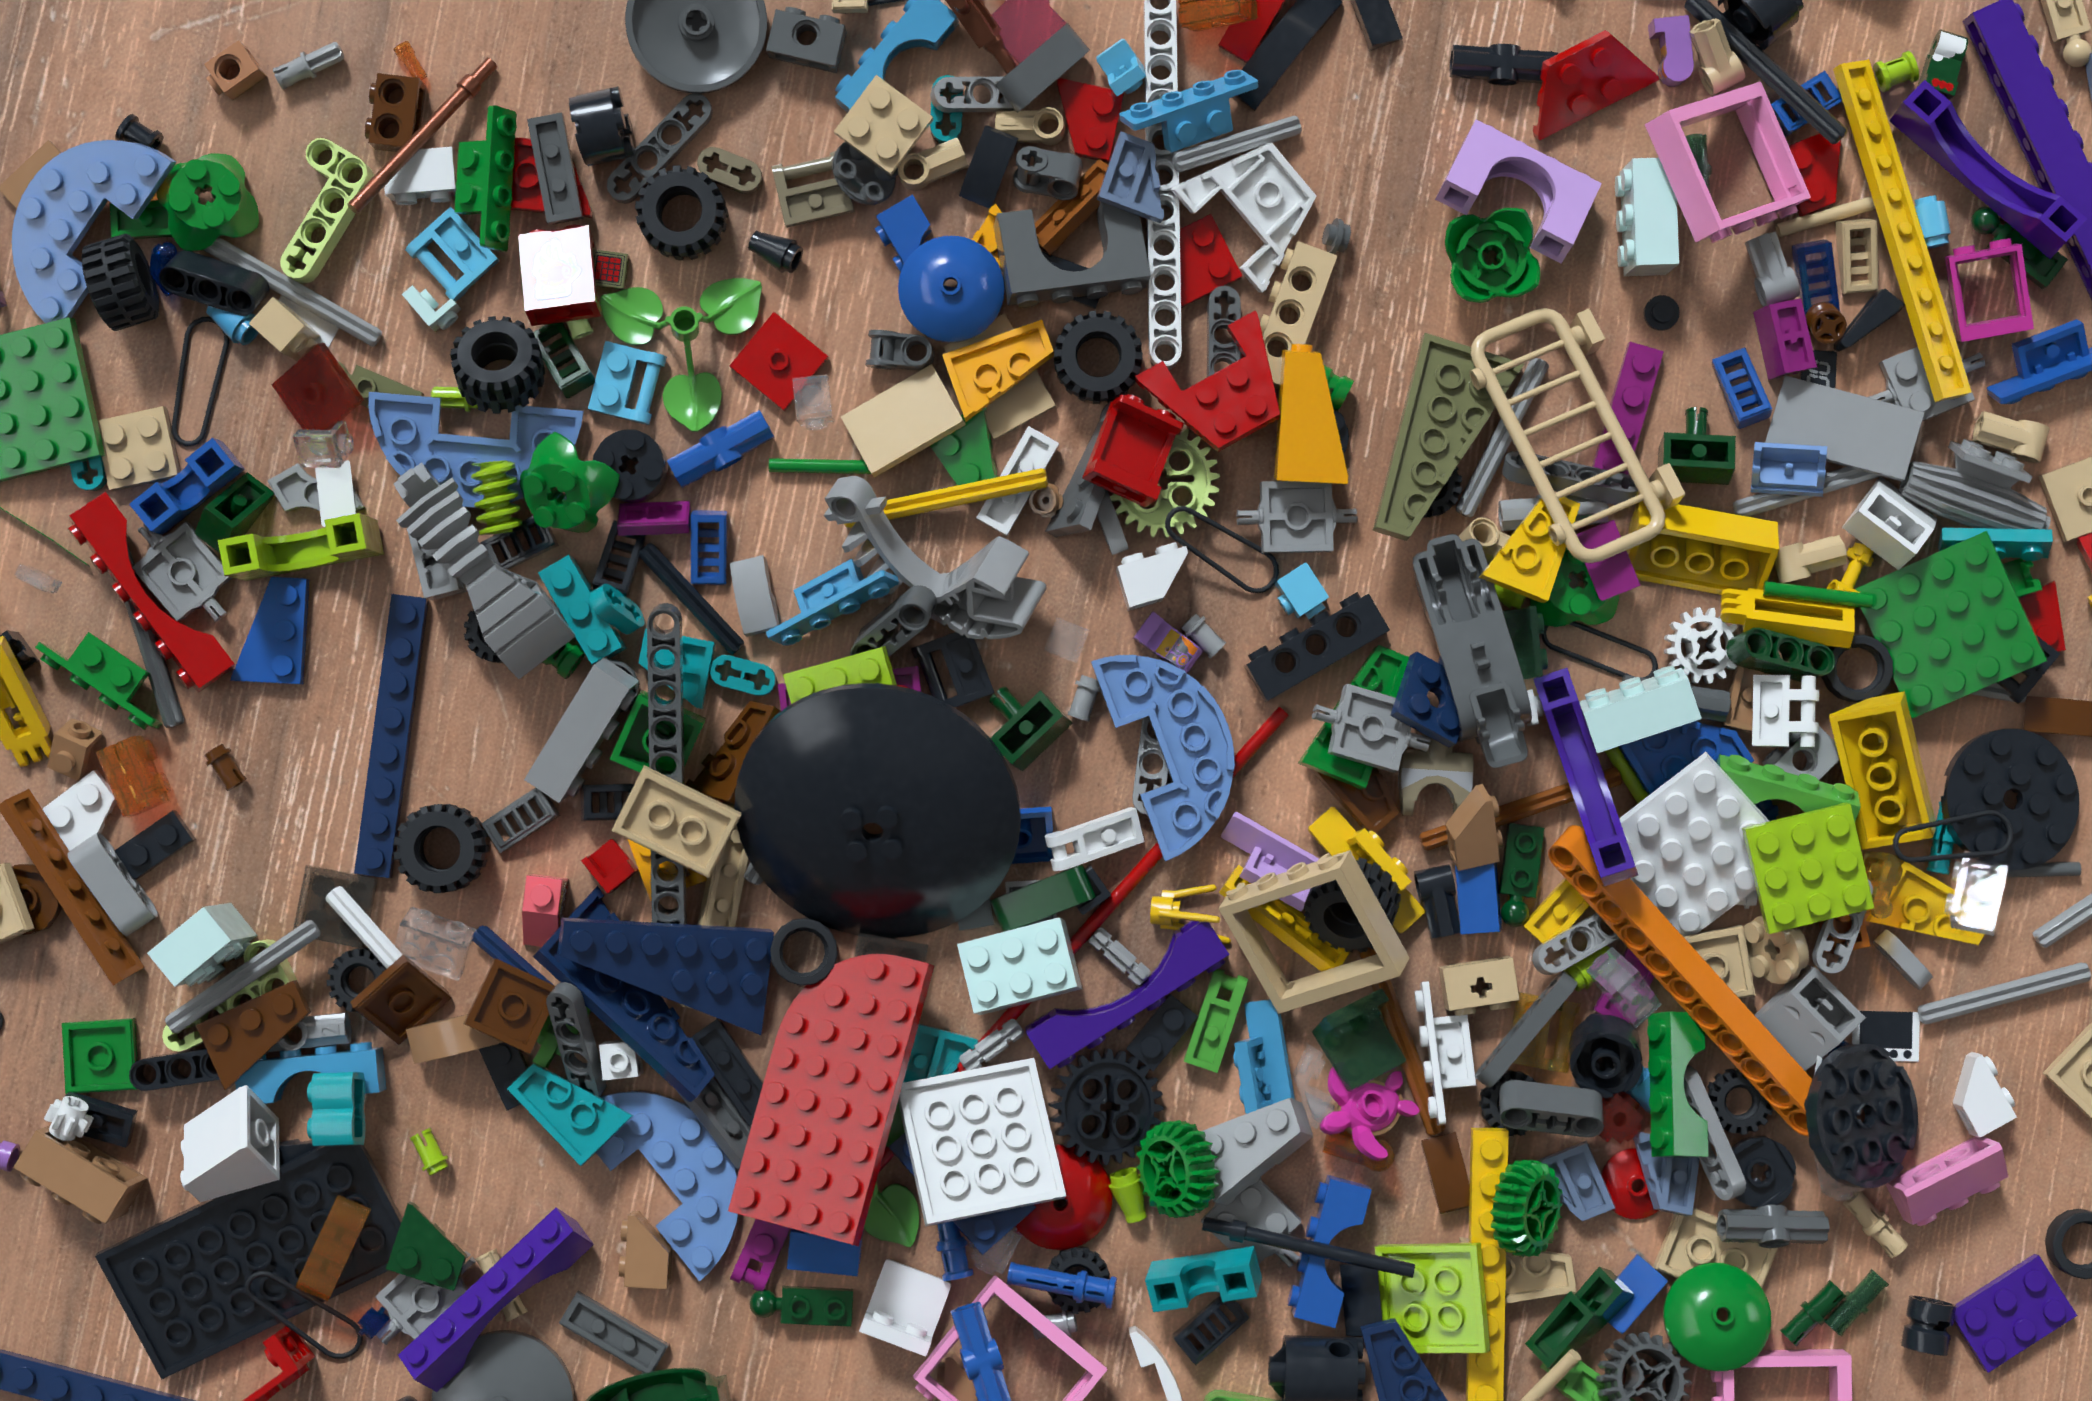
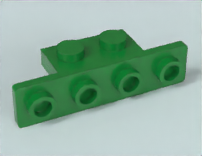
(487, 178)
(105, 670)

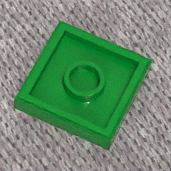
(99, 1055)

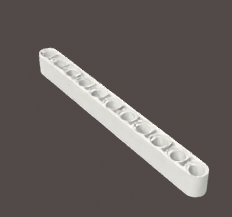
(1169, 229)

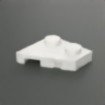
(81, 809)

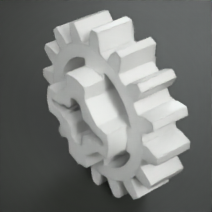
(1689, 636)

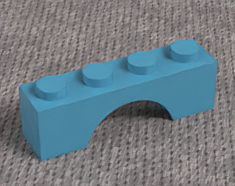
(923, 25)
(271, 1075)

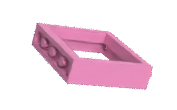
(1766, 142)
(1837, 1359)
(1094, 1369)

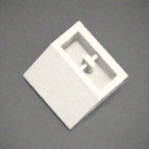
(1890, 524)
(1149, 578)

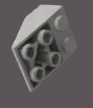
(1809, 1016)

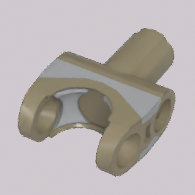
(1435, 766)

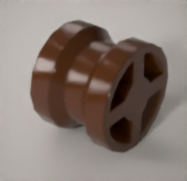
(1830, 329)

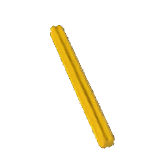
(964, 494)

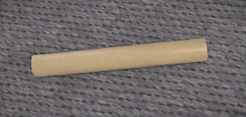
(1825, 216)
(1553, 1376)

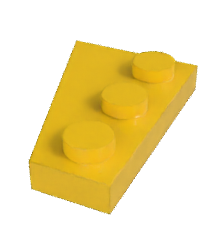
(1529, 557)

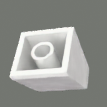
(230, 1147)

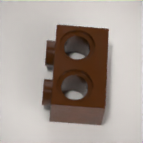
(405, 113)

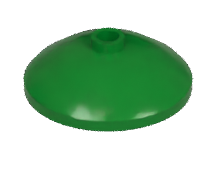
(1693, 1322)

